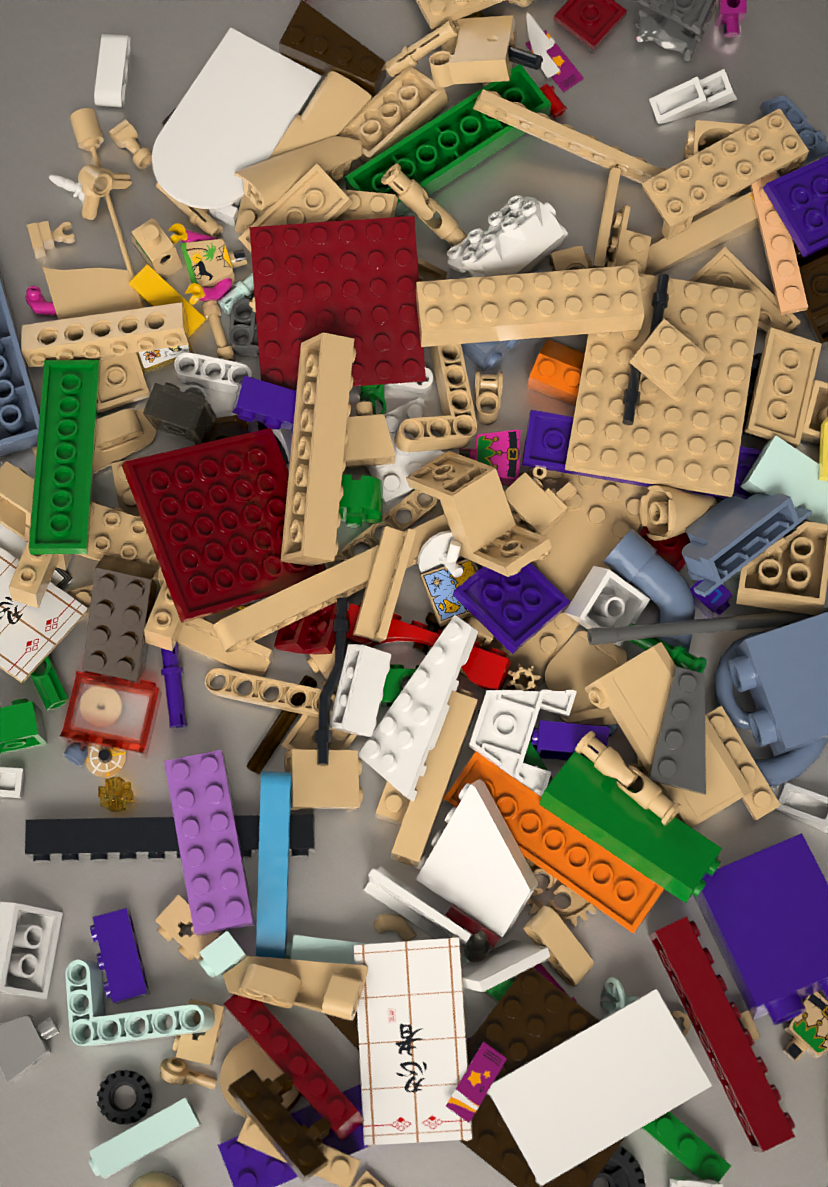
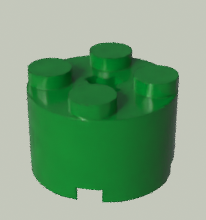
(361, 501)

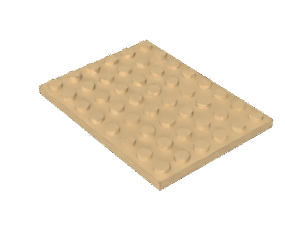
(677, 439)

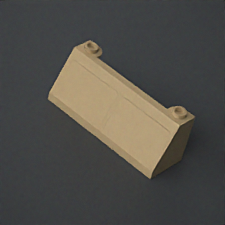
(638, 701)

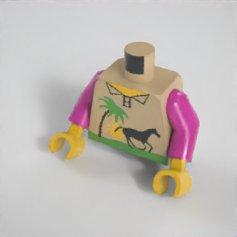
(207, 263)

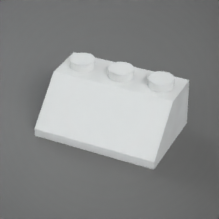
(27, 949)

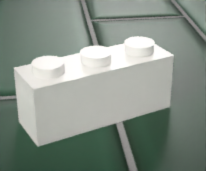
(360, 690)

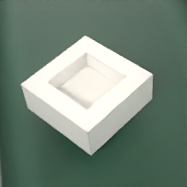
(11, 782)

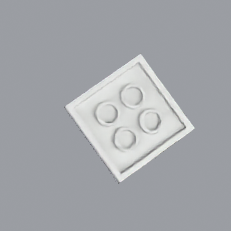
(394, 475)

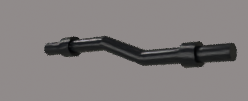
(632, 395)
(323, 735)

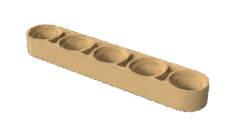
(389, 519)
(260, 685)

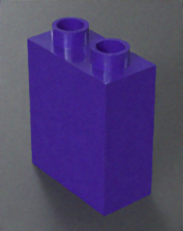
(771, 927)

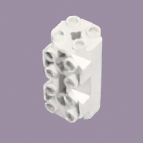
(513, 244)

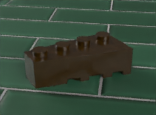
(325, 47)

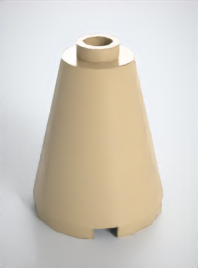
(671, 510)

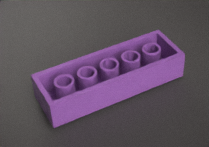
(209, 843)

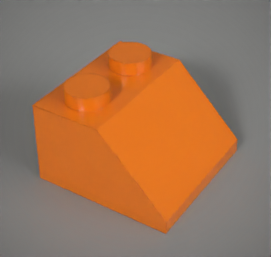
(557, 372)

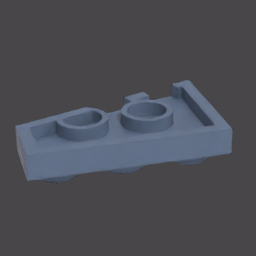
(813, 139)

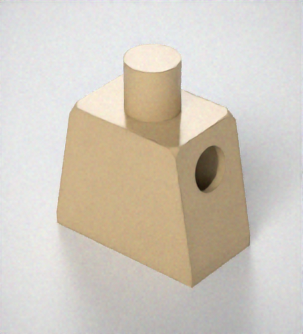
(368, 439)

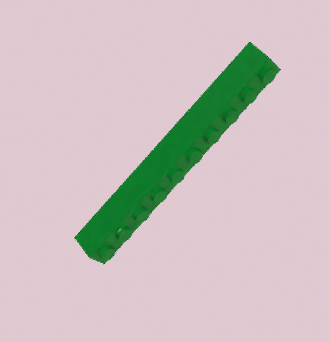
(665, 1130)

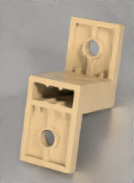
(479, 513)

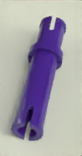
(174, 689)

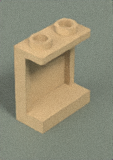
(324, 786)

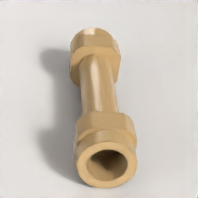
(212, 313)

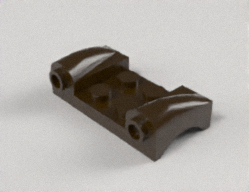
(815, 283)

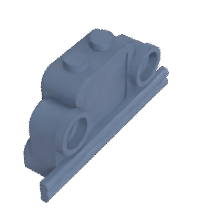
(735, 535)

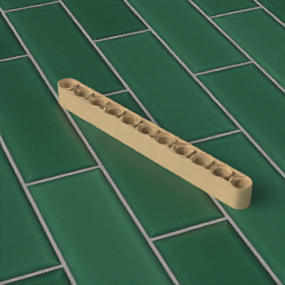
(311, 594)

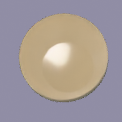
(241, 1060)

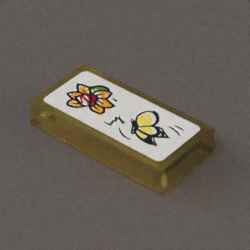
(160, 358)

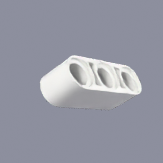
(112, 70)
(205, 364)

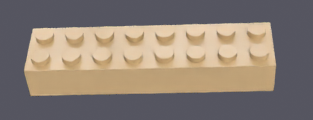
(529, 305)
(318, 450)

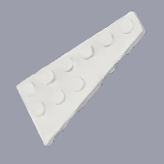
(418, 713)

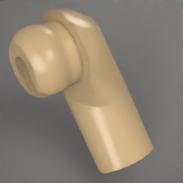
(393, 922)

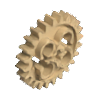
(577, 904)

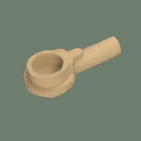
(176, 1072)

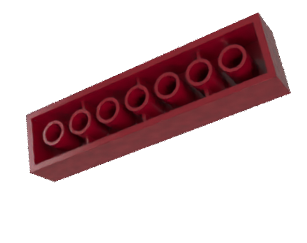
(722, 1035)

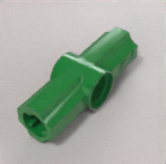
(50, 687)

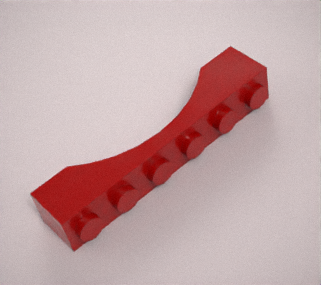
(482, 668)

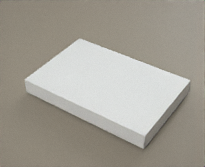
(502, 964)

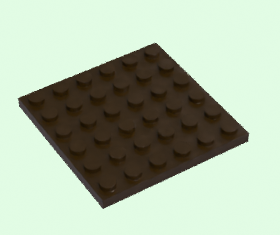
(522, 1027)

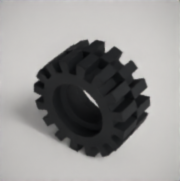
(107, 1091)

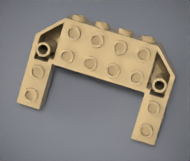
(110, 534)

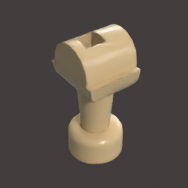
(125, 136)

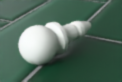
(68, 185)

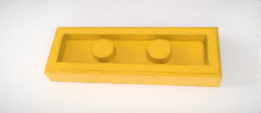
(158, 292)

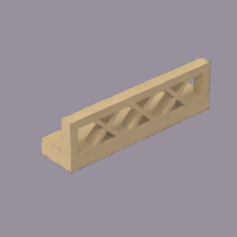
(384, 584)
(201, 638)

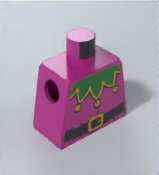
(498, 451)

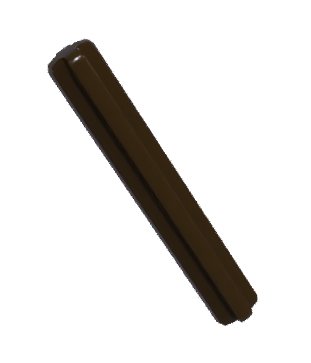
(278, 730)

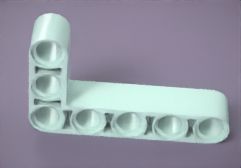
(127, 1022)

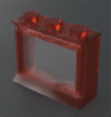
(112, 713)

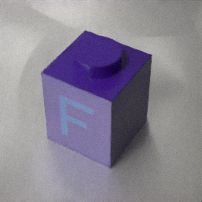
(714, 602)

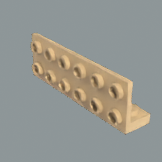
(724, 170)

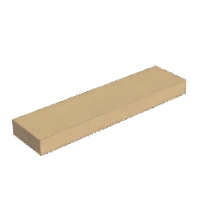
(607, 216)

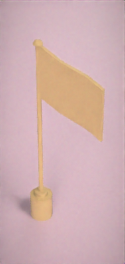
(92, 289)

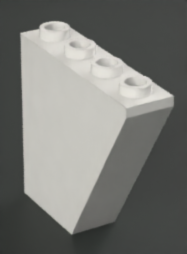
(479, 862)

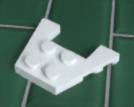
(507, 726)

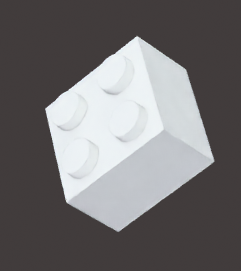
(606, 601)

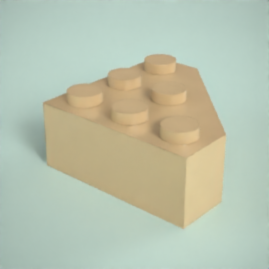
(789, 573)

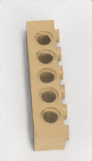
(105, 334)

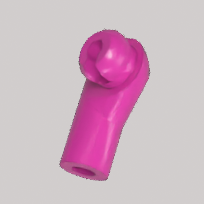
(38, 303)

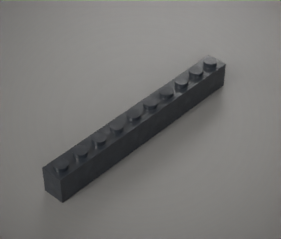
(142, 837)

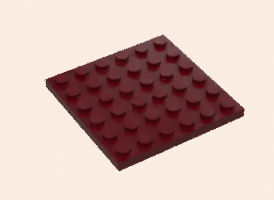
(342, 282)
(217, 521)

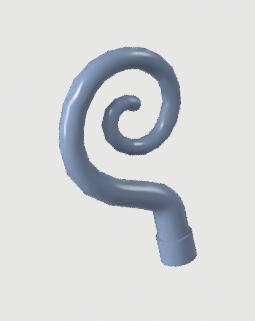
(640, 564)

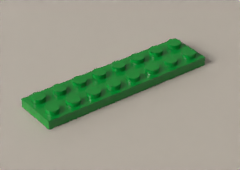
(65, 457)

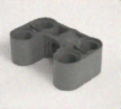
(243, 327)

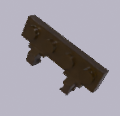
(264, 1106)

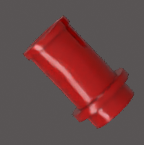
(557, 107)

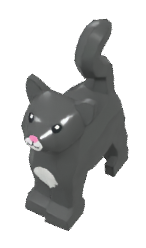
(667, 33)

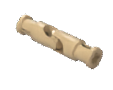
(418, 201)
(611, 764)

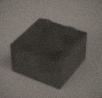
(180, 413)

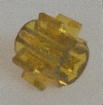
(115, 794)

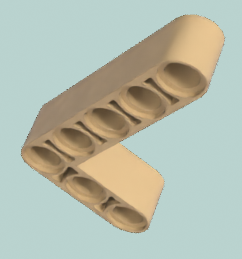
(452, 417)

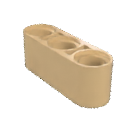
(565, 951)

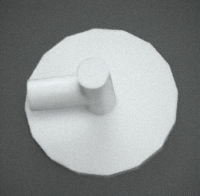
(441, 552)

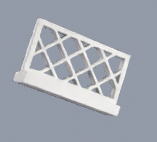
(413, 906)

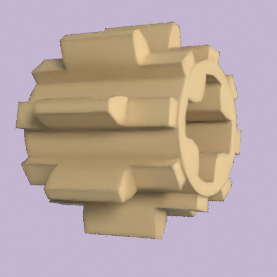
(528, 675)

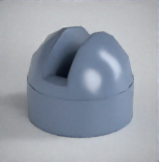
(76, 755)

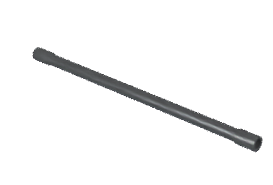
(613, 634)

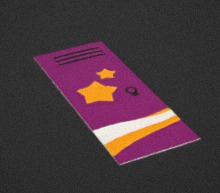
(568, 74)
(476, 1082)

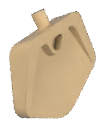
(576, 668)

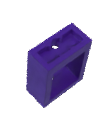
(560, 739)

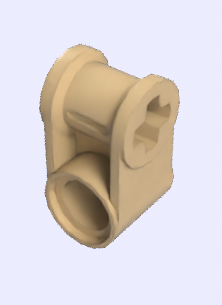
(488, 392)

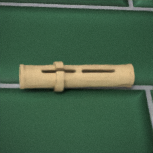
(412, 54)
(210, 226)

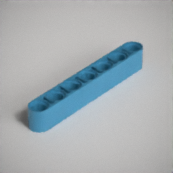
(273, 864)

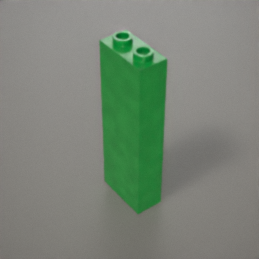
(600, 810)

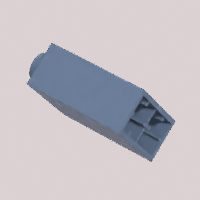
(787, 682)

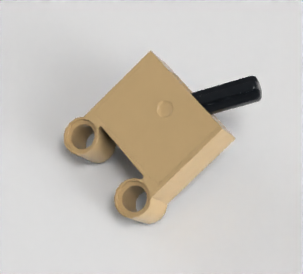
(481, 53)

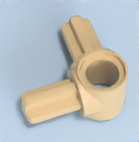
(97, 183)

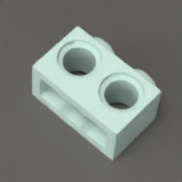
(221, 955)

